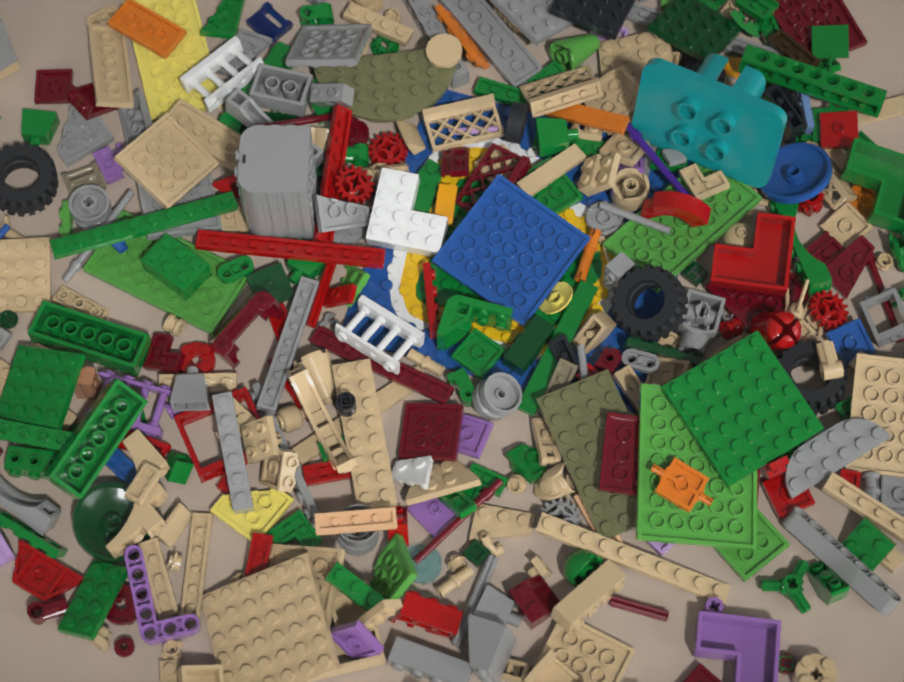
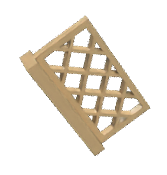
(560, 98)
(459, 111)

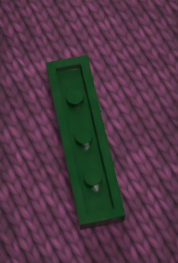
(663, 352)

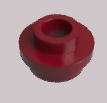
(128, 651)

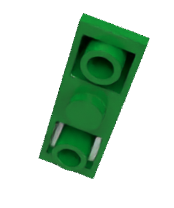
(827, 583)

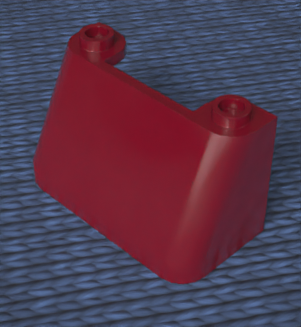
(256, 304)

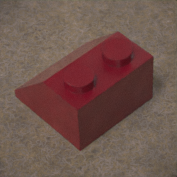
(533, 600)

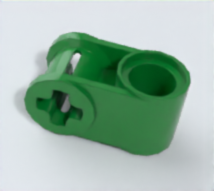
(317, 14)

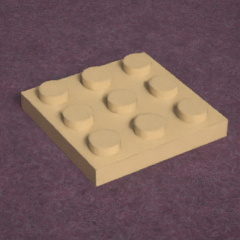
(618, 92)

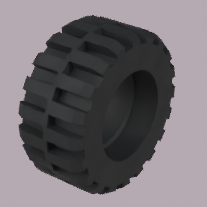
(41, 193)
(633, 286)
(806, 355)

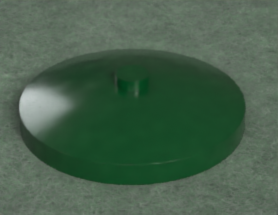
(100, 518)

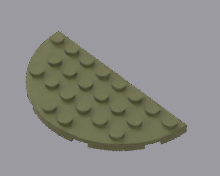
(390, 84)

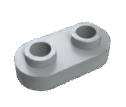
(641, 361)

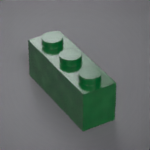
(528, 344)

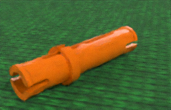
(587, 255)

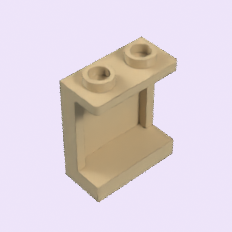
(552, 670)

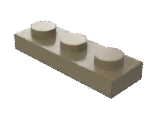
(562, 376)

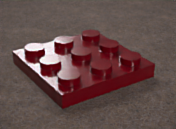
(431, 431)

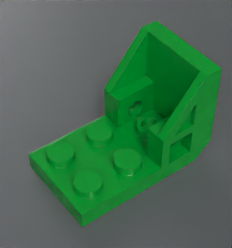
(462, 312)

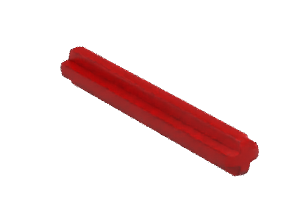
(320, 295)

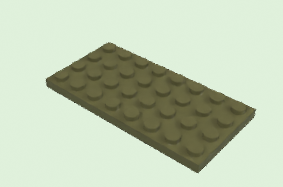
(577, 426)

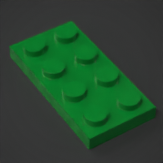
(93, 600)

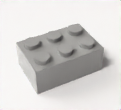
(281, 89)

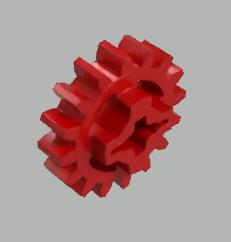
(395, 145)
(345, 185)
(828, 310)

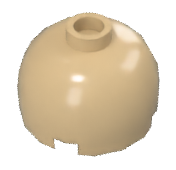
(738, 235)

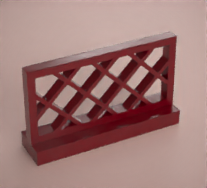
(517, 173)

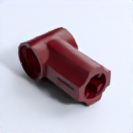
(50, 609)

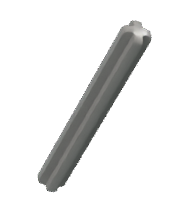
(475, 597)

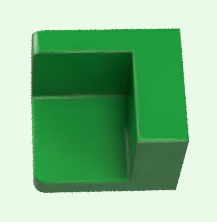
(180, 468)

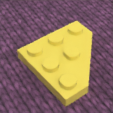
(268, 508)

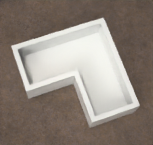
(396, 223)

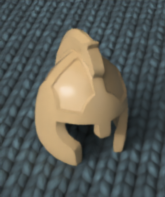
(553, 484)

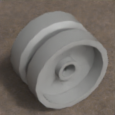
(89, 206)
(497, 396)

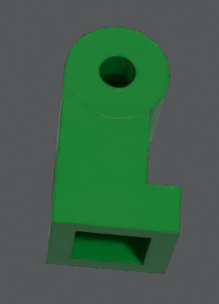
(463, 386)

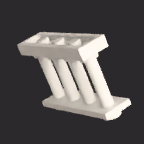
(211, 64)
(384, 318)

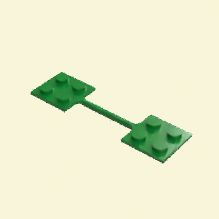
(829, 43)

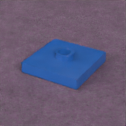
(850, 340)

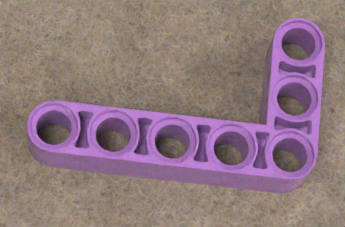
(148, 604)

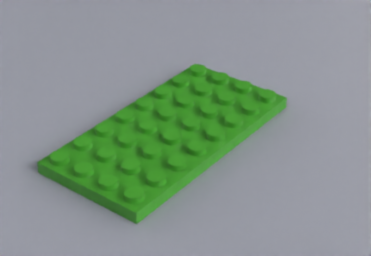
(683, 243)
(125, 272)

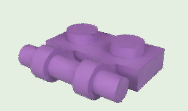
(108, 166)

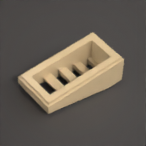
(527, 668)

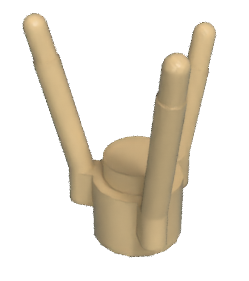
(797, 308)

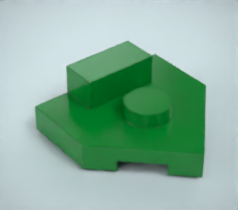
(526, 462)

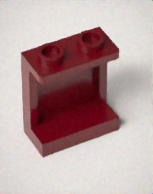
(84, 101)

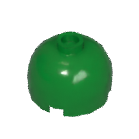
(580, 565)

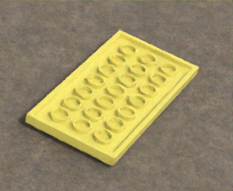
(162, 76)

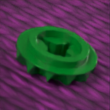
(377, 48)

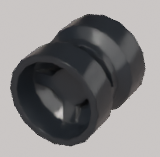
(344, 408)

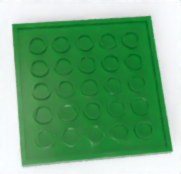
(742, 408)

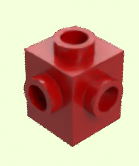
(812, 205)

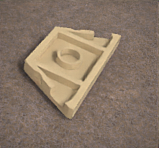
(444, 479)

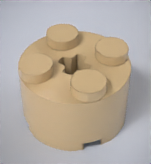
(630, 189)
(815, 664)

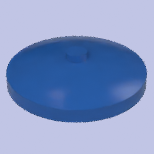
(798, 174)

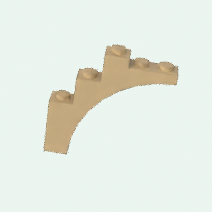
(320, 420)
(143, 518)

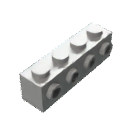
(428, 663)

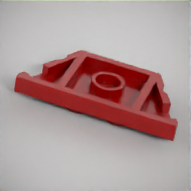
(41, 574)

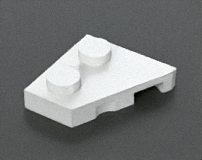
(413, 471)

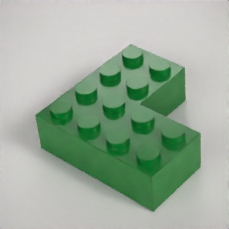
(882, 172)

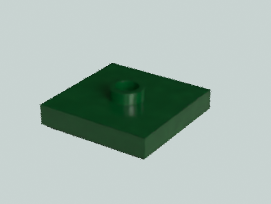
(272, 280)

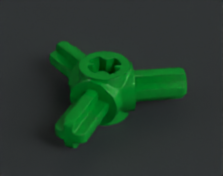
(795, 593)

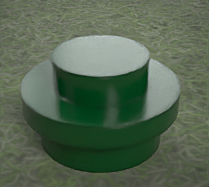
(8, 319)

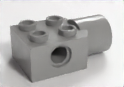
(700, 322)

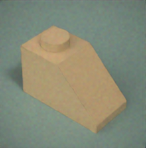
(595, 331)

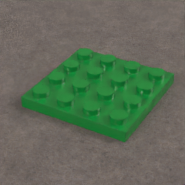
(40, 386)

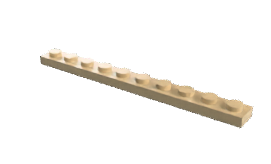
(632, 558)

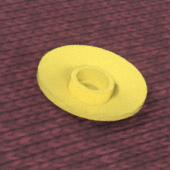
(557, 299)

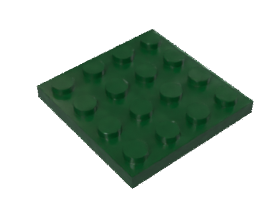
(695, 28)

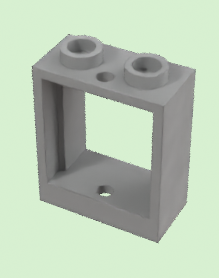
(893, 334)

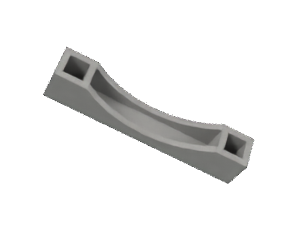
(248, 113)
(233, 453)
(35, 512)

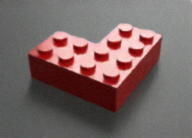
(759, 268)

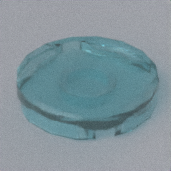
(429, 567)

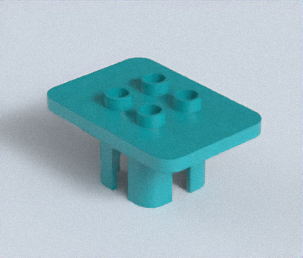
(711, 120)

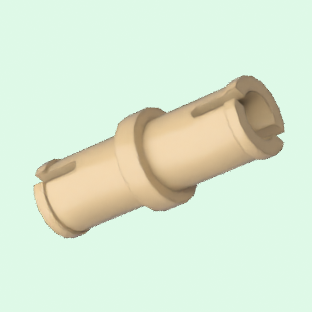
(425, 362)
(454, 581)

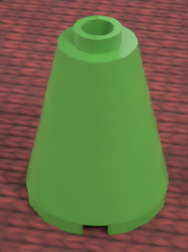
(574, 50)

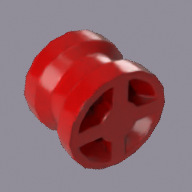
(731, 328)

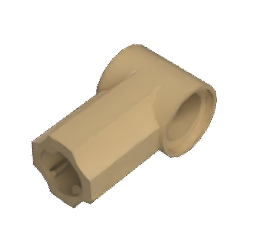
(829, 366)

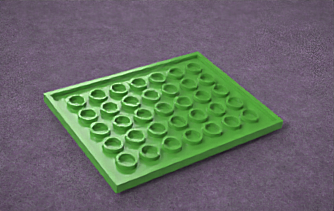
(725, 523)

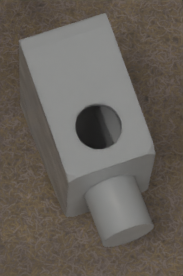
(190, 392)
(497, 608)

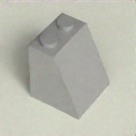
(489, 648)

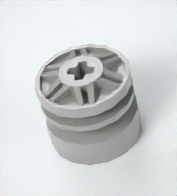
(358, 544)

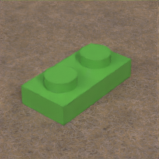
(67, 220)

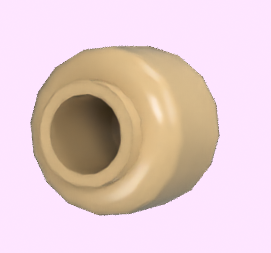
(290, 418)

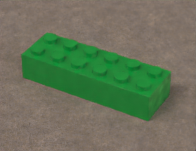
(90, 336)
(95, 439)

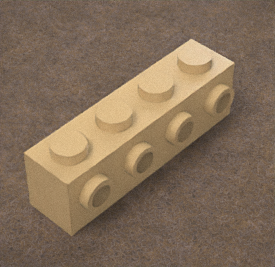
(588, 596)

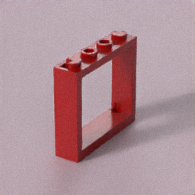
(187, 417)

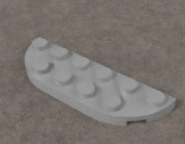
(831, 452)

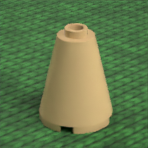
(321, 373)

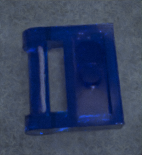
(262, 25)

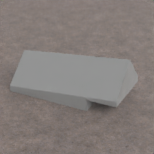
(135, 120)

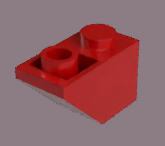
(402, 525)

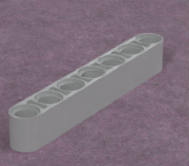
(841, 561)

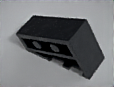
(788, 101)

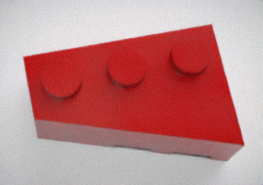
(428, 614)

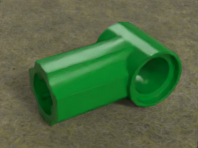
(358, 155)

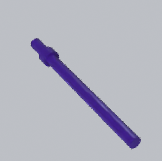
(636, 136)

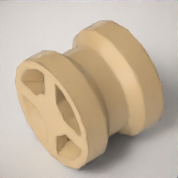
(174, 325)

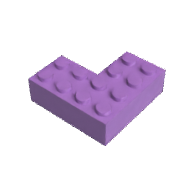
(744, 640)

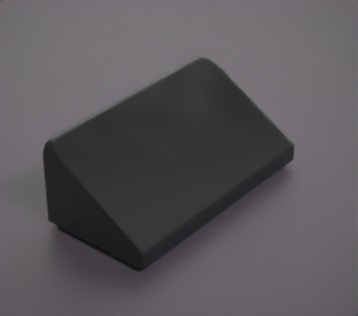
(563, 349)

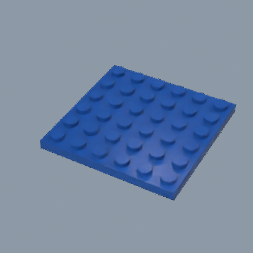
(511, 249)

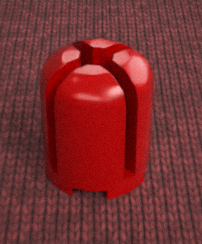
(777, 329)

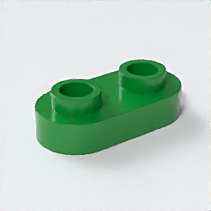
(234, 268)

